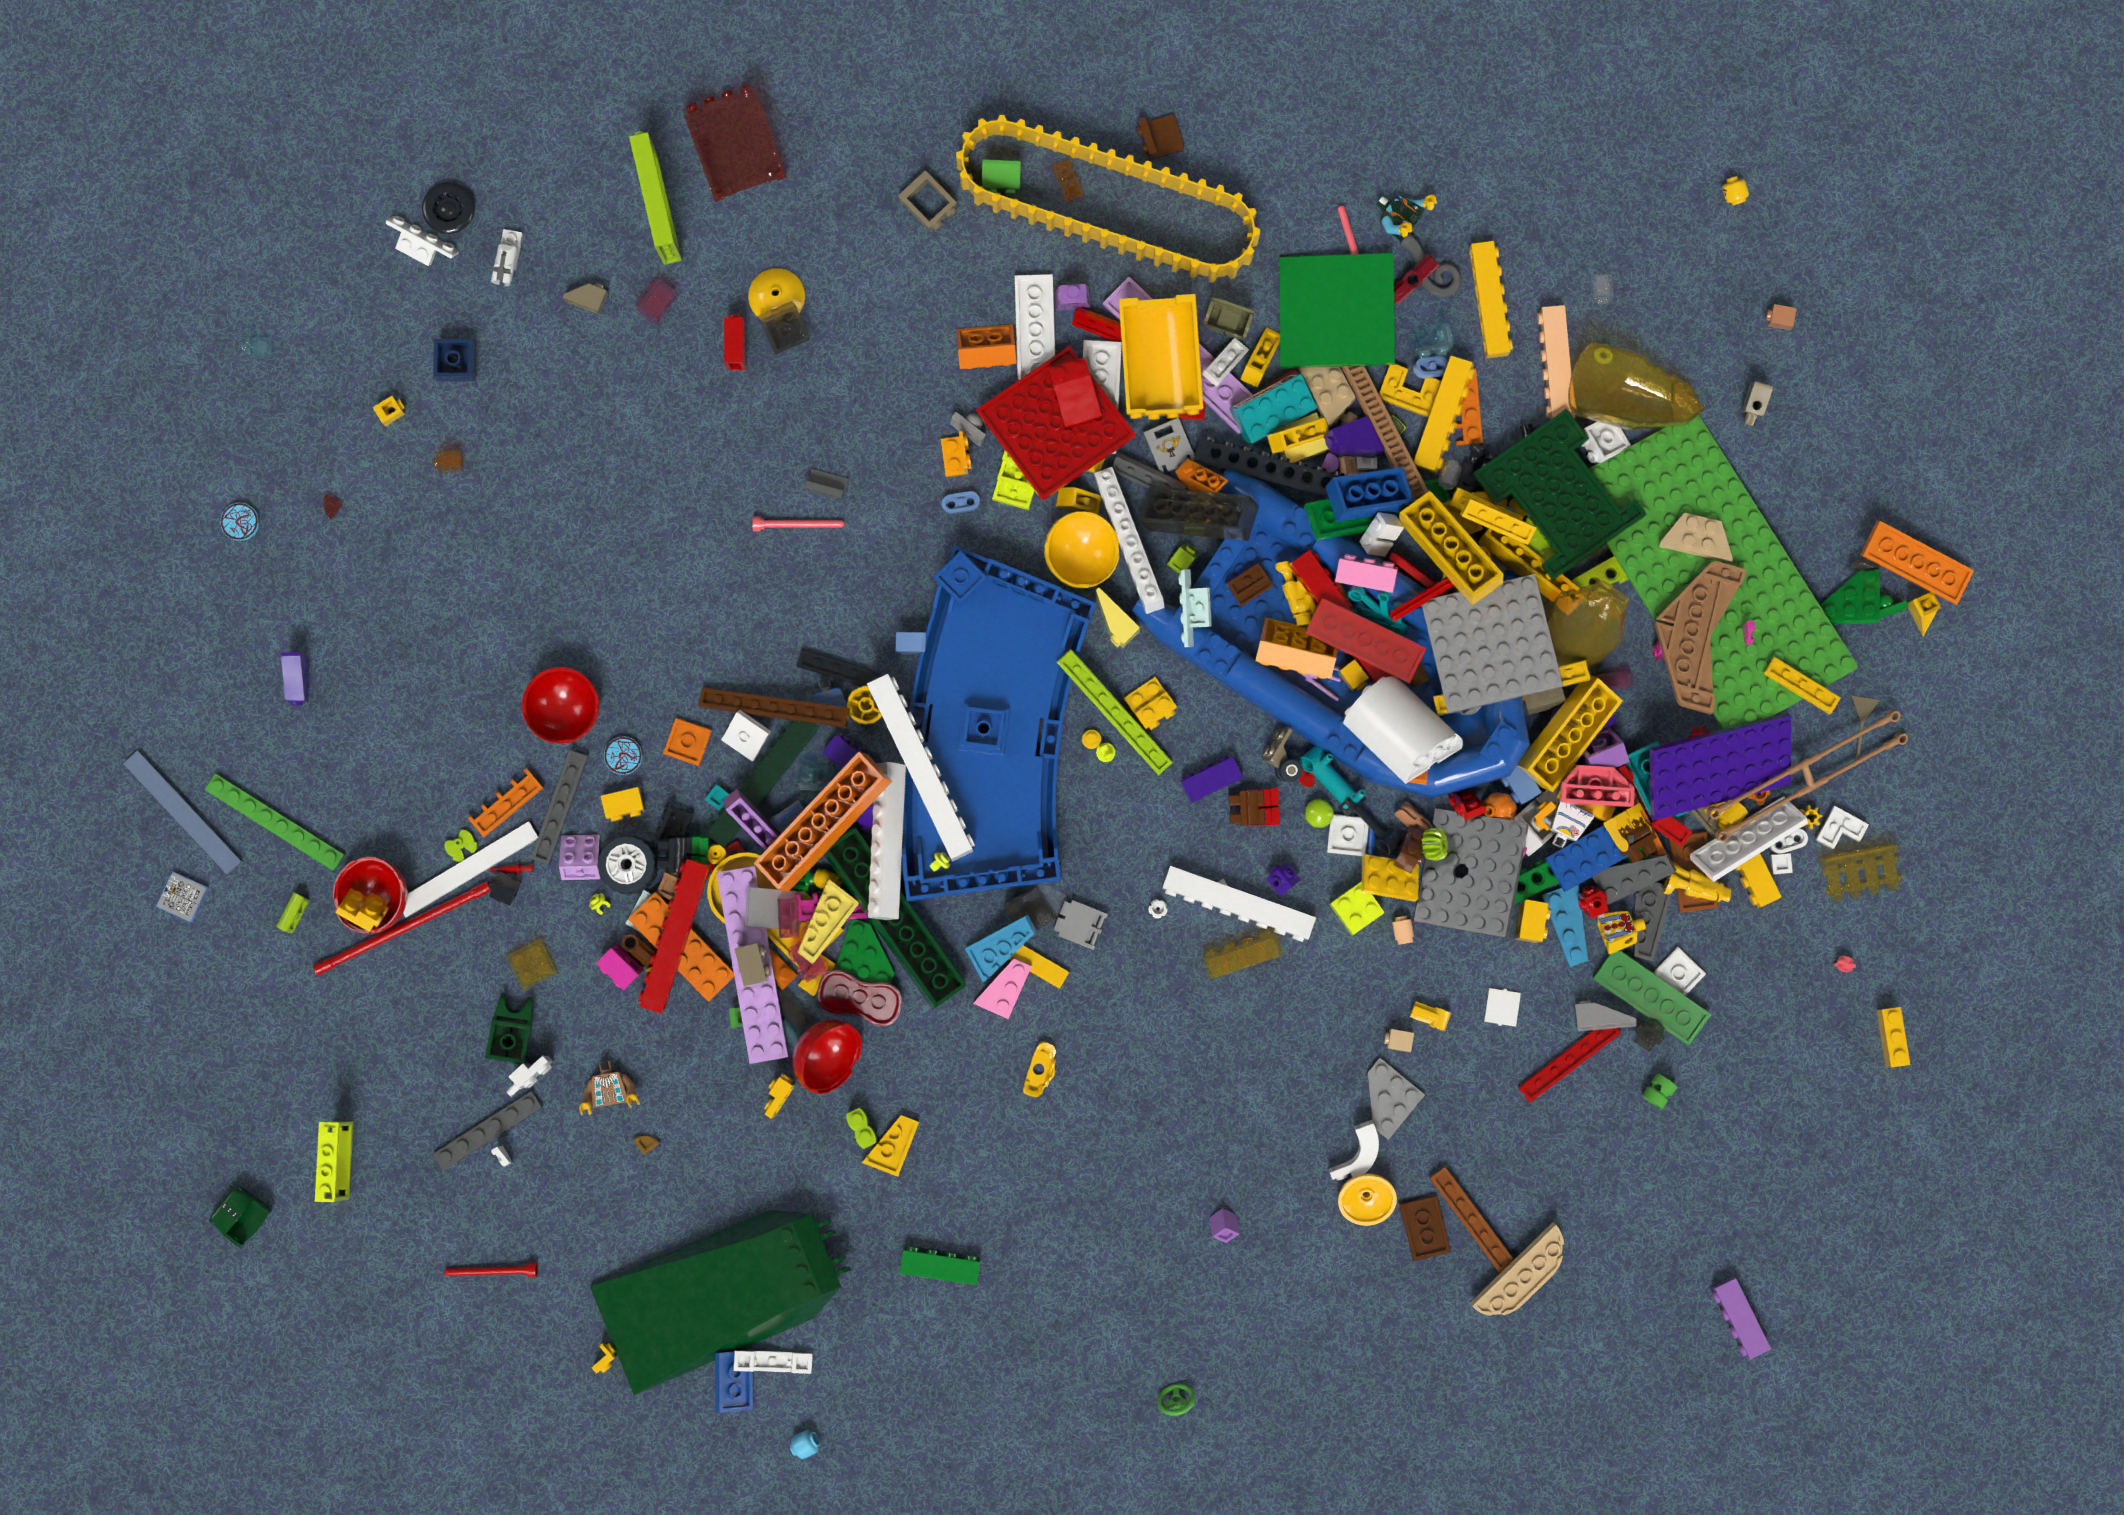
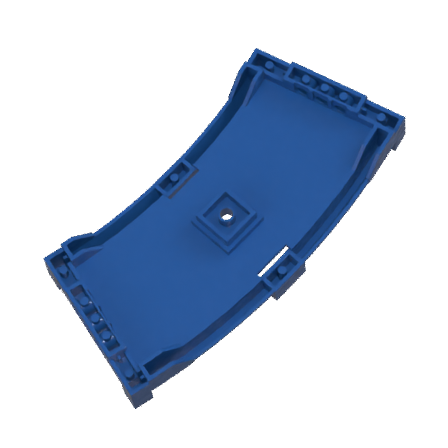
(999, 669)

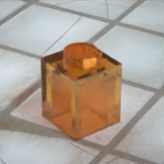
(449, 461)

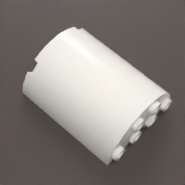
(1400, 728)

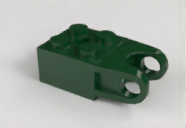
(513, 1026)

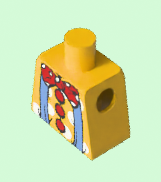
(1619, 930)

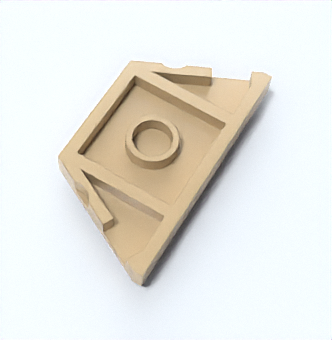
(1328, 391)
(1698, 537)

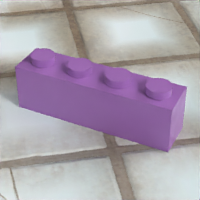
(751, 819)
(1741, 1318)

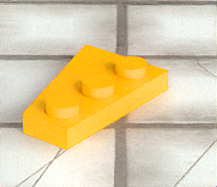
(893, 1147)

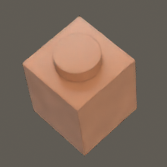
(1781, 317)

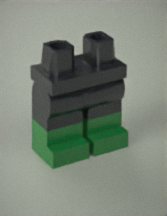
(679, 849)

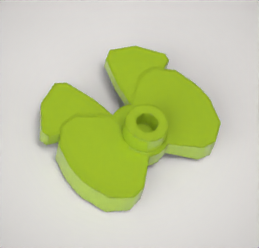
(465, 840)

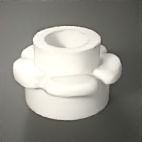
(1161, 904)

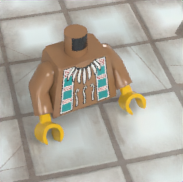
(608, 1089)

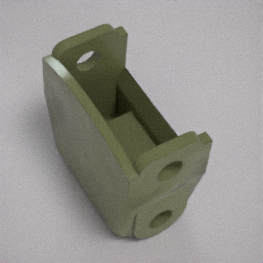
(1228, 318)

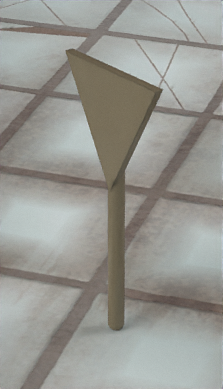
(1864, 707)

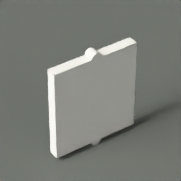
(1502, 1007)

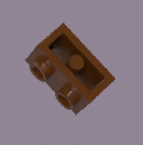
(1410, 850)

